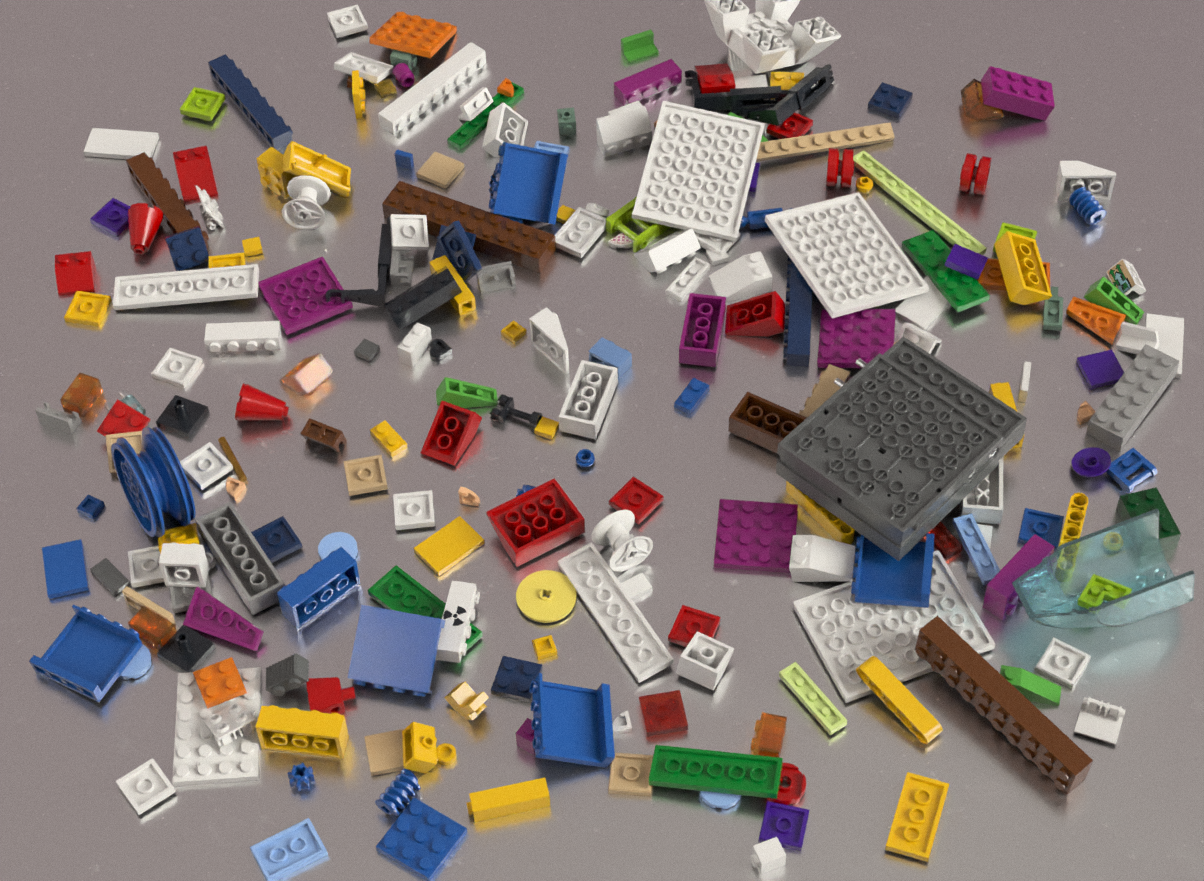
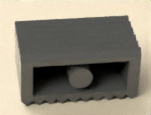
(287, 674)

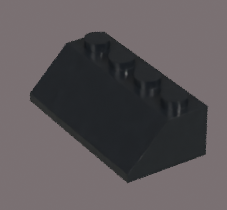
(422, 298)

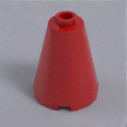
(143, 226)
(259, 406)

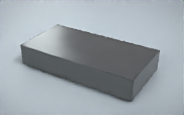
(110, 576)

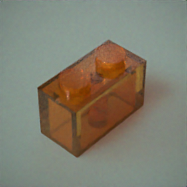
(81, 394)
(152, 628)
(770, 735)

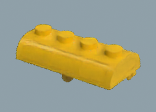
(304, 161)

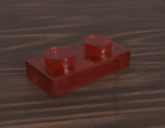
(945, 541)

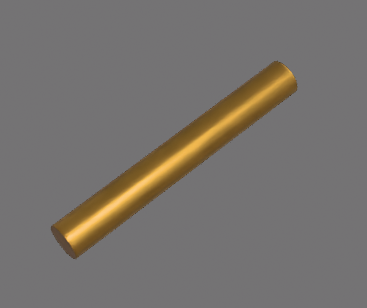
(232, 459)

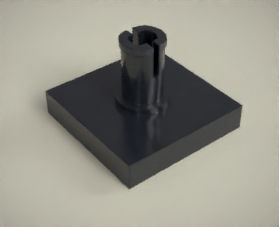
(182, 416)
(186, 650)

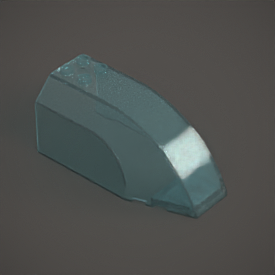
(1121, 553)

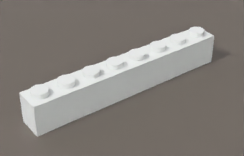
(432, 88)

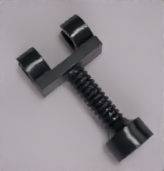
(507, 405)

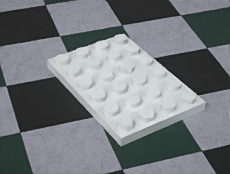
(196, 752)

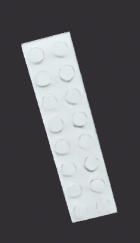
(186, 287)
(615, 612)

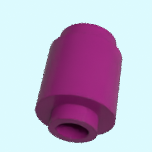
(403, 75)

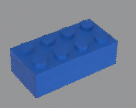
(319, 587)

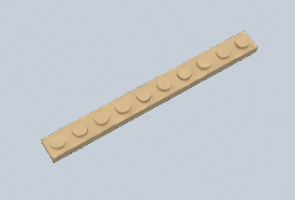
(823, 141)

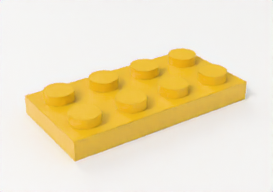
(917, 817)

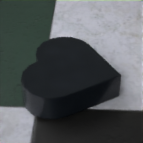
(439, 350)

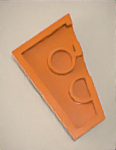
(1096, 318)

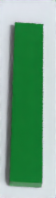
(472, 128)

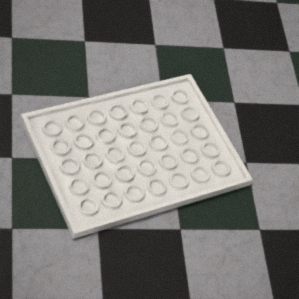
(698, 171)
(846, 254)
(854, 631)

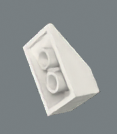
(1078, 174)
(742, 278)
(549, 338)
(821, 559)

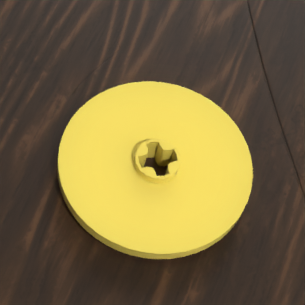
(544, 609)

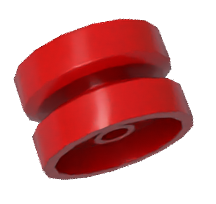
(841, 168)
(974, 174)

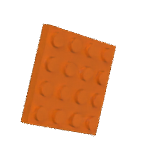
(413, 34)

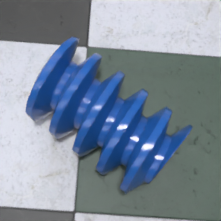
(1087, 206)
(398, 792)

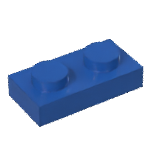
(691, 396)

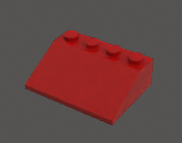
(536, 522)

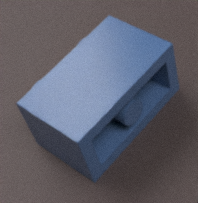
(609, 354)

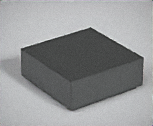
(367, 350)

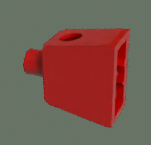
(327, 695)

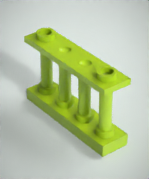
(624, 215)

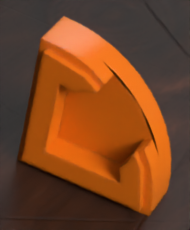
(506, 88)

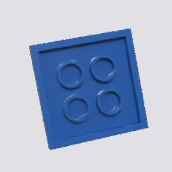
(421, 839)

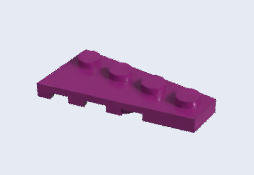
(219, 620)

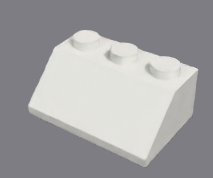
(504, 126)
(623, 131)
(668, 251)

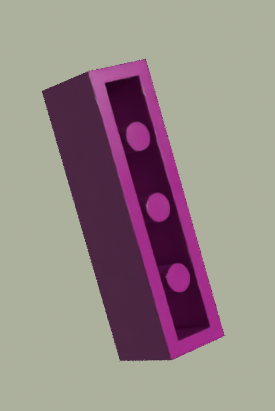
(648, 82)

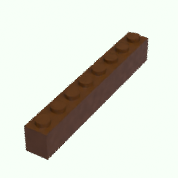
(161, 195)

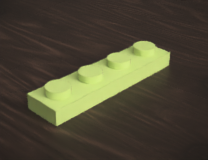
(813, 698)

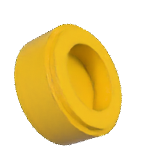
(446, 754)

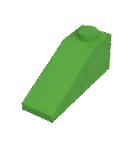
(1108, 296)
(465, 394)
(1032, 686)

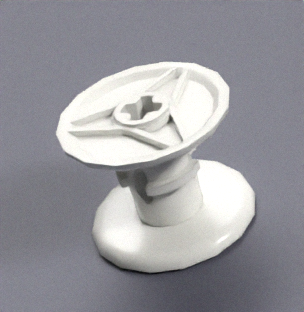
(307, 196)
(628, 549)

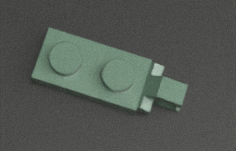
(1053, 311)

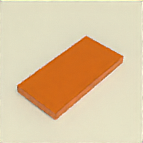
(992, 277)

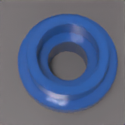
(585, 454)

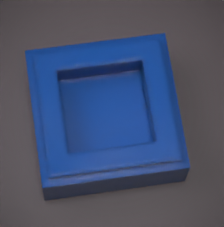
(404, 159)
(90, 506)

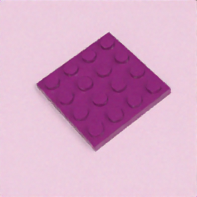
(300, 295)
(855, 337)
(755, 535)

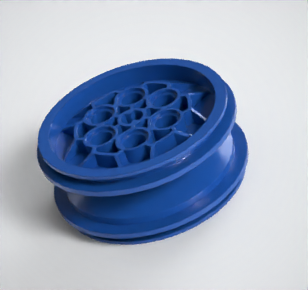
(153, 481)

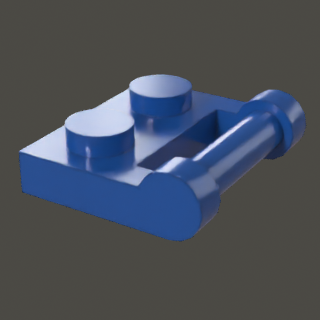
(1128, 464)

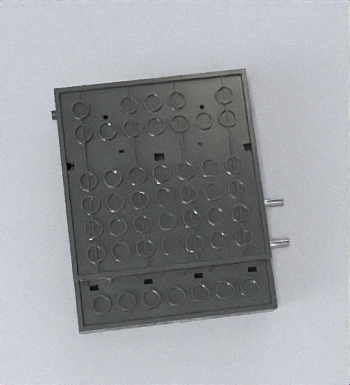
(899, 446)

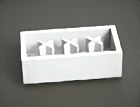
(986, 498)

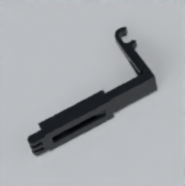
(737, 98)
(797, 99)
(370, 296)

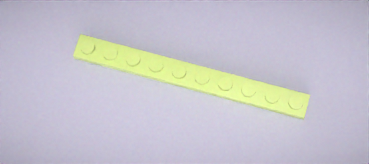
(916, 203)

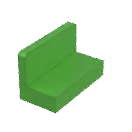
(639, 46)

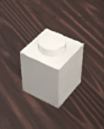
(768, 855)

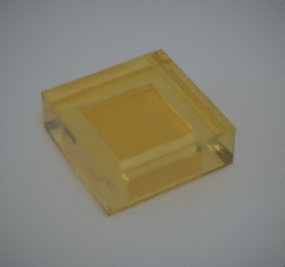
(385, 88)

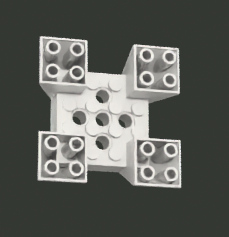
(766, 37)

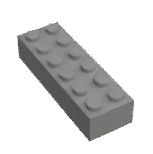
(1132, 397)
(240, 557)

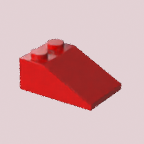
(715, 78)
(194, 169)
(756, 316)
(450, 433)

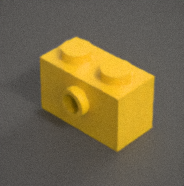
(419, 747)

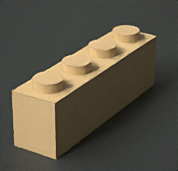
(824, 389)

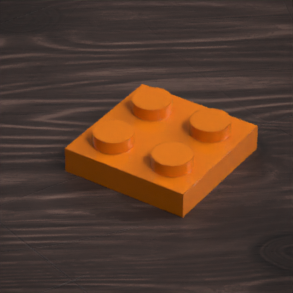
(219, 682)

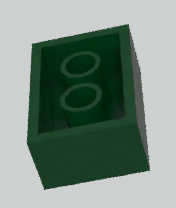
(1145, 501)

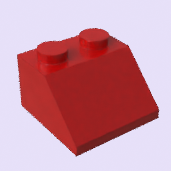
(75, 273)

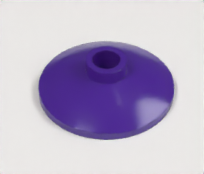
(1091, 462)

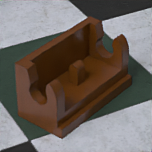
(323, 434)

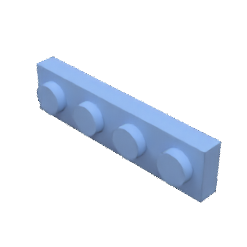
(976, 548)

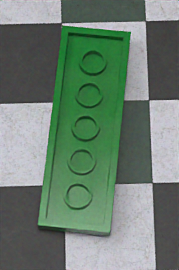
(930, 255)
(404, 594)
(716, 771)

